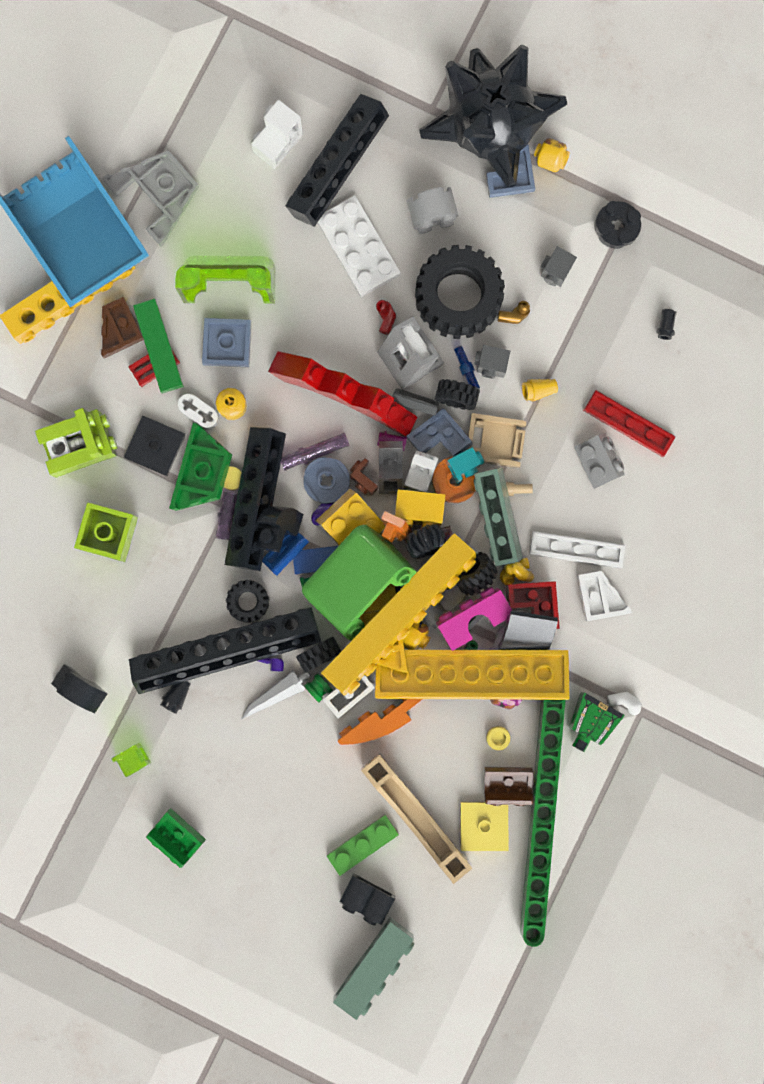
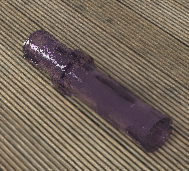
(314, 451)

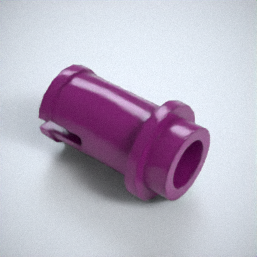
(389, 437)

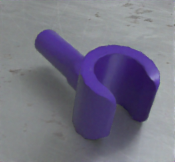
(276, 664)

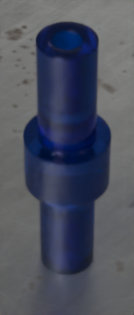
(466, 368)

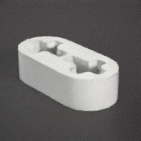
(201, 406)

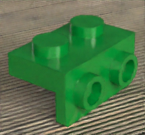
(175, 838)

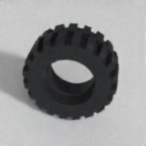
(466, 263)

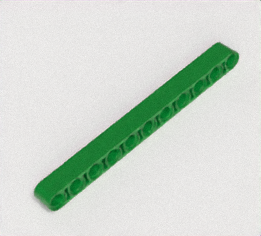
(538, 824)

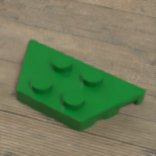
(201, 471)

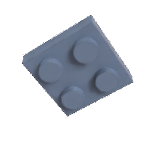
(226, 342)

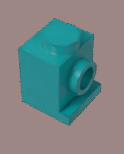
(465, 464)

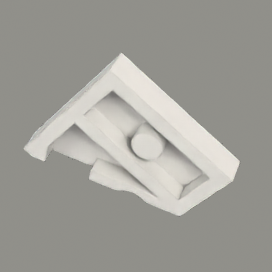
(599, 597)

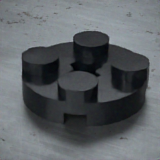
(627, 215)

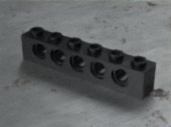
(337, 160)
(254, 495)

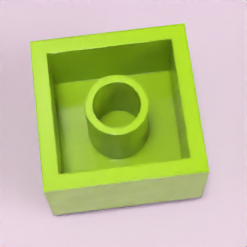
(106, 532)

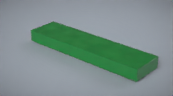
(158, 346)

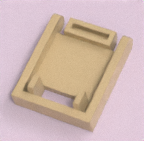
(499, 439)

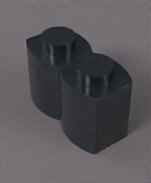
(367, 899)

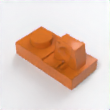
(394, 527)

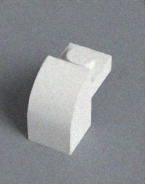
(420, 472)

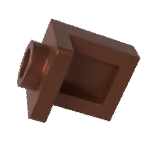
(363, 484)

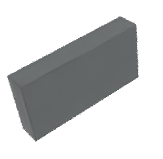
(415, 401)

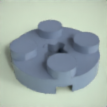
(326, 467)

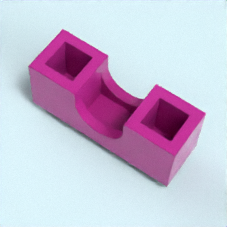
(455, 625)

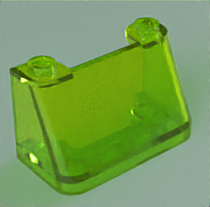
(197, 270)

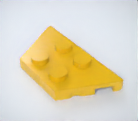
(397, 658)

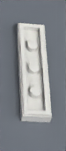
(577, 549)

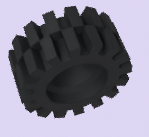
(457, 394)
(478, 576)
(233, 601)
(318, 654)

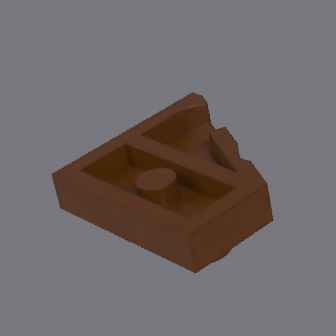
(118, 328)

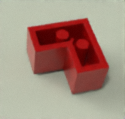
(538, 596)

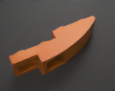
(374, 727)

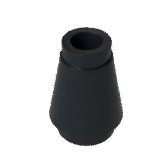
(175, 697)

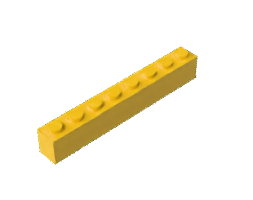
(399, 615)

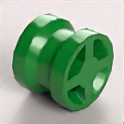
(318, 687)

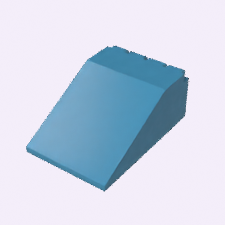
(73, 227)

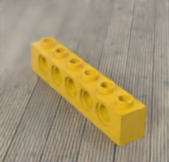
(35, 305)

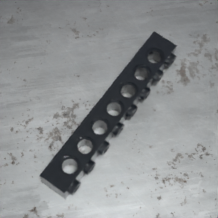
(185, 661)

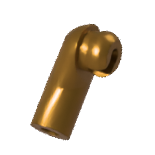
(516, 315)

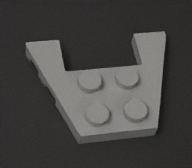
(164, 183)

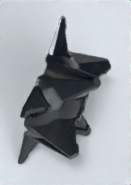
(493, 110)

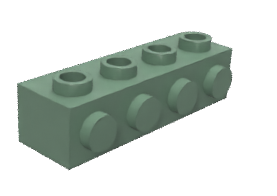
(498, 516)
(373, 969)

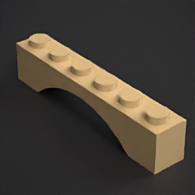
(417, 818)

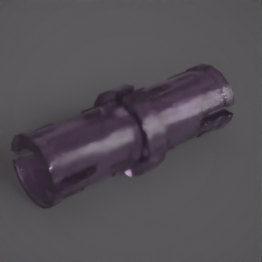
(226, 515)

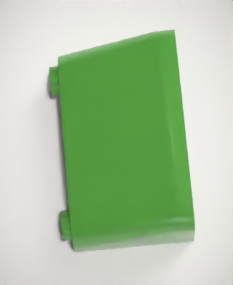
(355, 578)

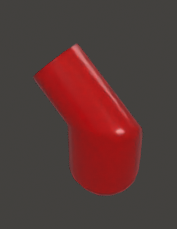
(388, 316)

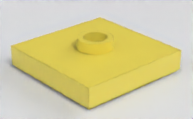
(483, 827)

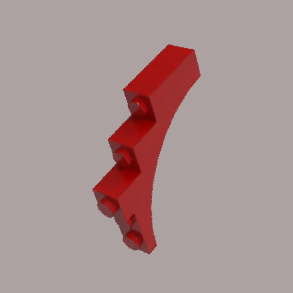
(343, 389)

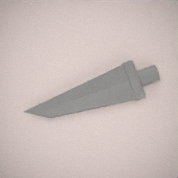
(285, 688)

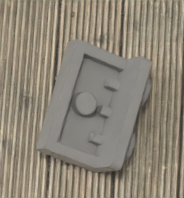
(600, 460)

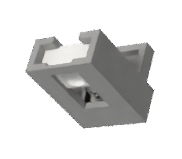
(409, 353)

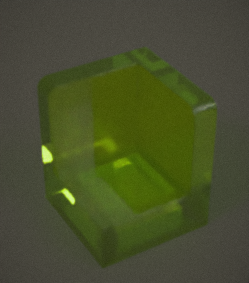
(132, 759)

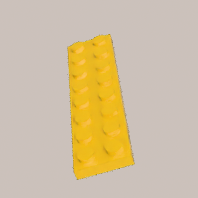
(477, 675)

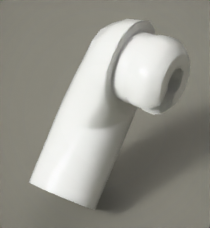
(626, 699)

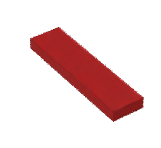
(629, 423)

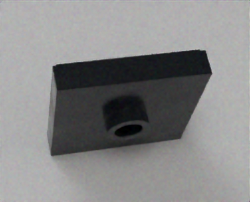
(154, 446)

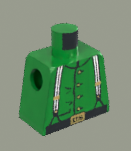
(593, 721)

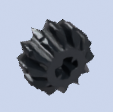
(425, 541)

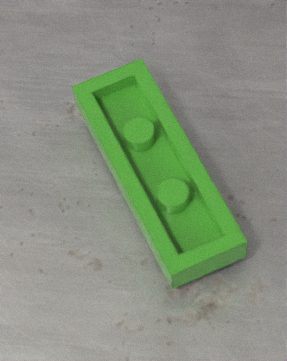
(362, 845)

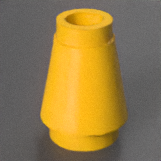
(538, 388)

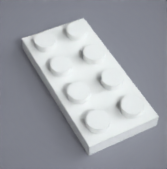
(358, 246)

